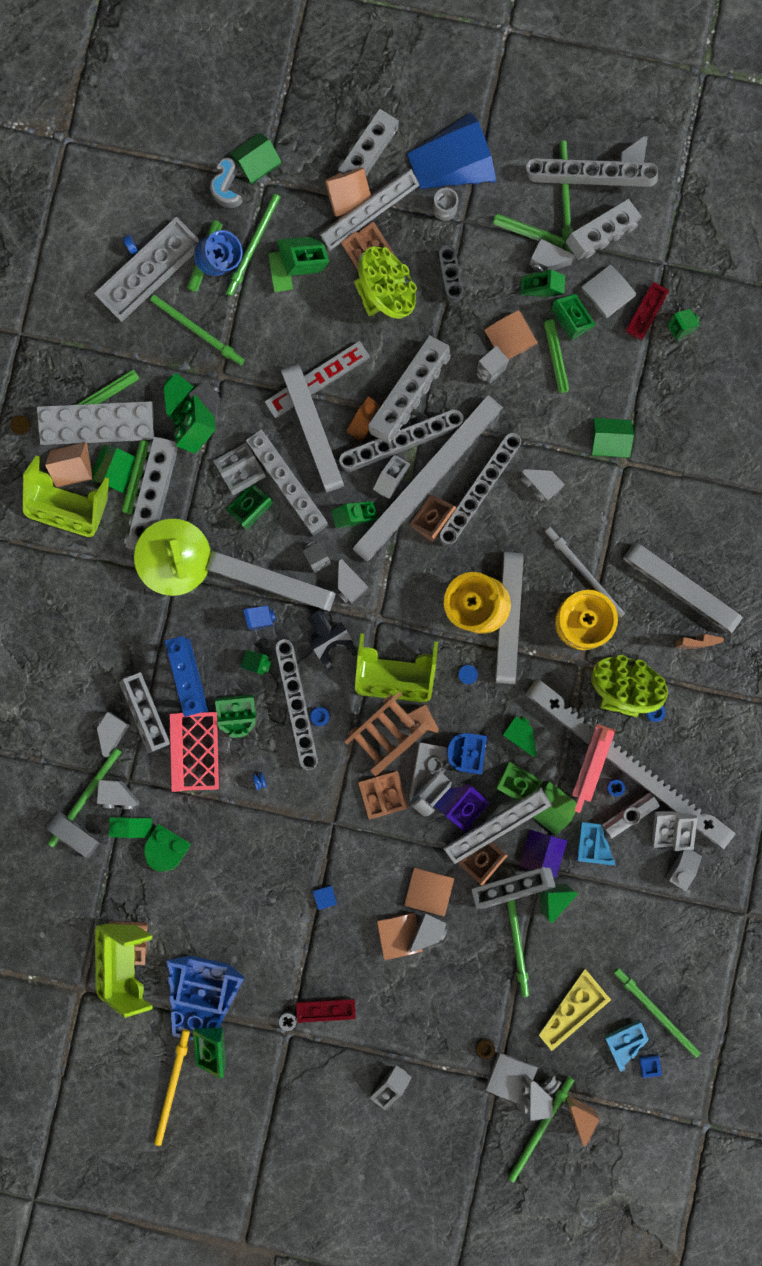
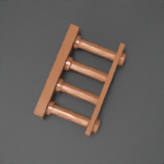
(391, 750)

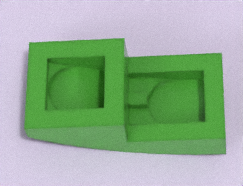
(280, 280)

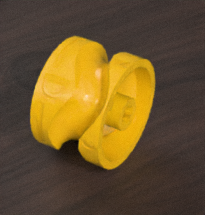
(477, 603)
(600, 615)

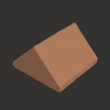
(69, 465)
(432, 517)
(421, 715)
(483, 862)
(584, 1119)

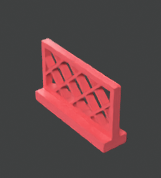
(177, 756)
(592, 764)

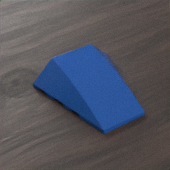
(453, 157)
(200, 992)

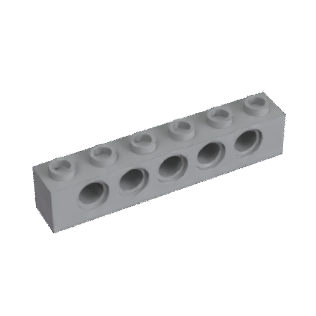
(431, 349)
(157, 447)
(287, 482)

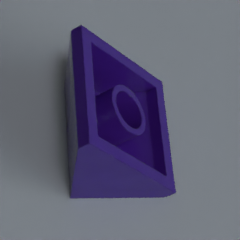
(543, 851)

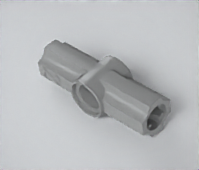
(641, 808)

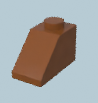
(359, 425)

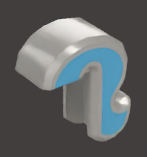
(221, 182)
(430, 793)

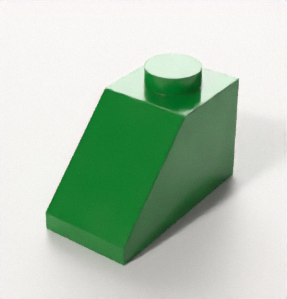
(543, 284)
(683, 323)
(176, 394)
(521, 735)
(130, 827)

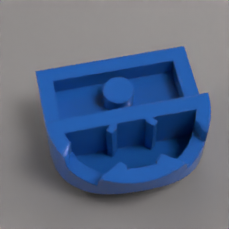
(467, 752)

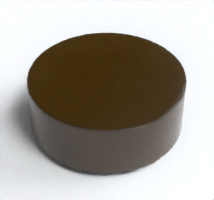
(20, 425)
(485, 1048)

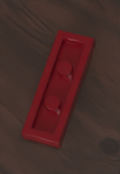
(647, 311)
(326, 1010)

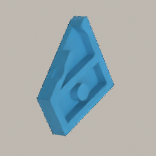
(593, 845)
(626, 1042)

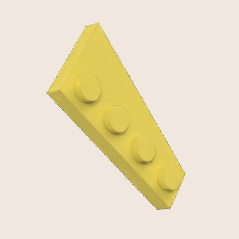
(576, 1008)

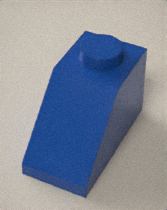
(259, 617)

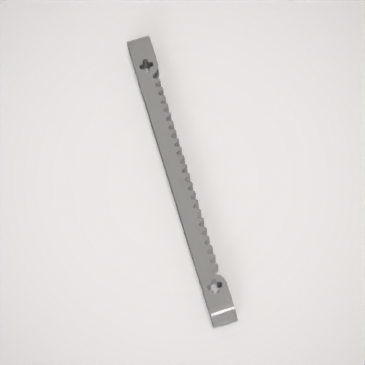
(716, 832)

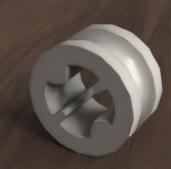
(289, 1015)
(551, 1085)

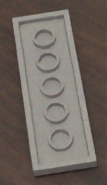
(148, 269)
(95, 423)

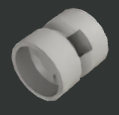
(445, 204)

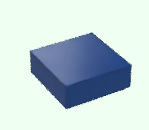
(325, 897)
(650, 1066)

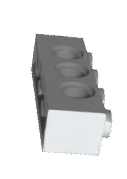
(380, 121)
(623, 213)
(144, 712)
(513, 888)

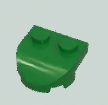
(236, 714)
(164, 850)

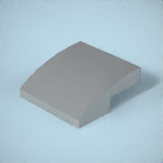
(608, 291)
(239, 468)
(674, 830)
(507, 1077)

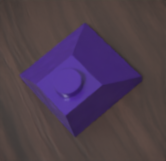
(462, 805)

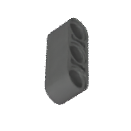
(450, 265)
(72, 834)

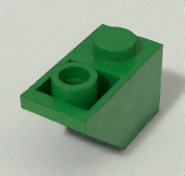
(354, 514)
(256, 662)

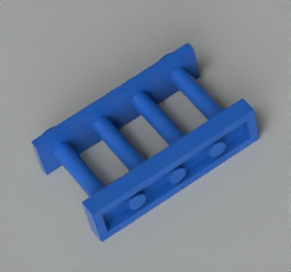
(186, 676)

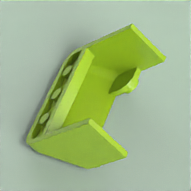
(60, 507)
(386, 677)
(116, 969)

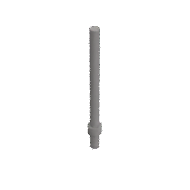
(560, 544)

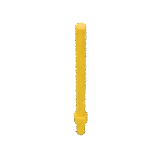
(181, 1050)

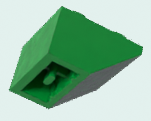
(303, 255)
(193, 425)

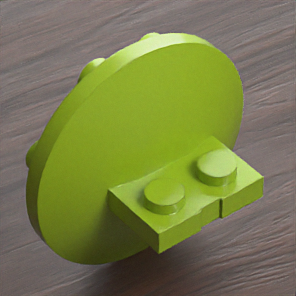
(384, 285)
(171, 557)
(628, 687)

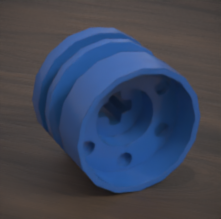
(226, 249)

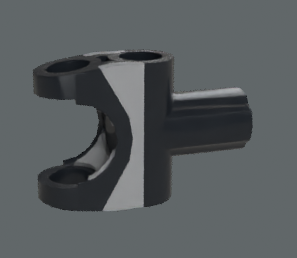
(328, 637)

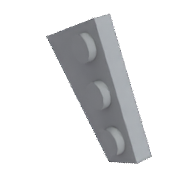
(427, 762)

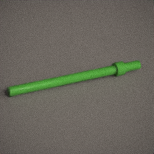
(567, 229)
(237, 277)
(226, 351)
(89, 790)
(522, 975)
(630, 985)
(560, 1096)

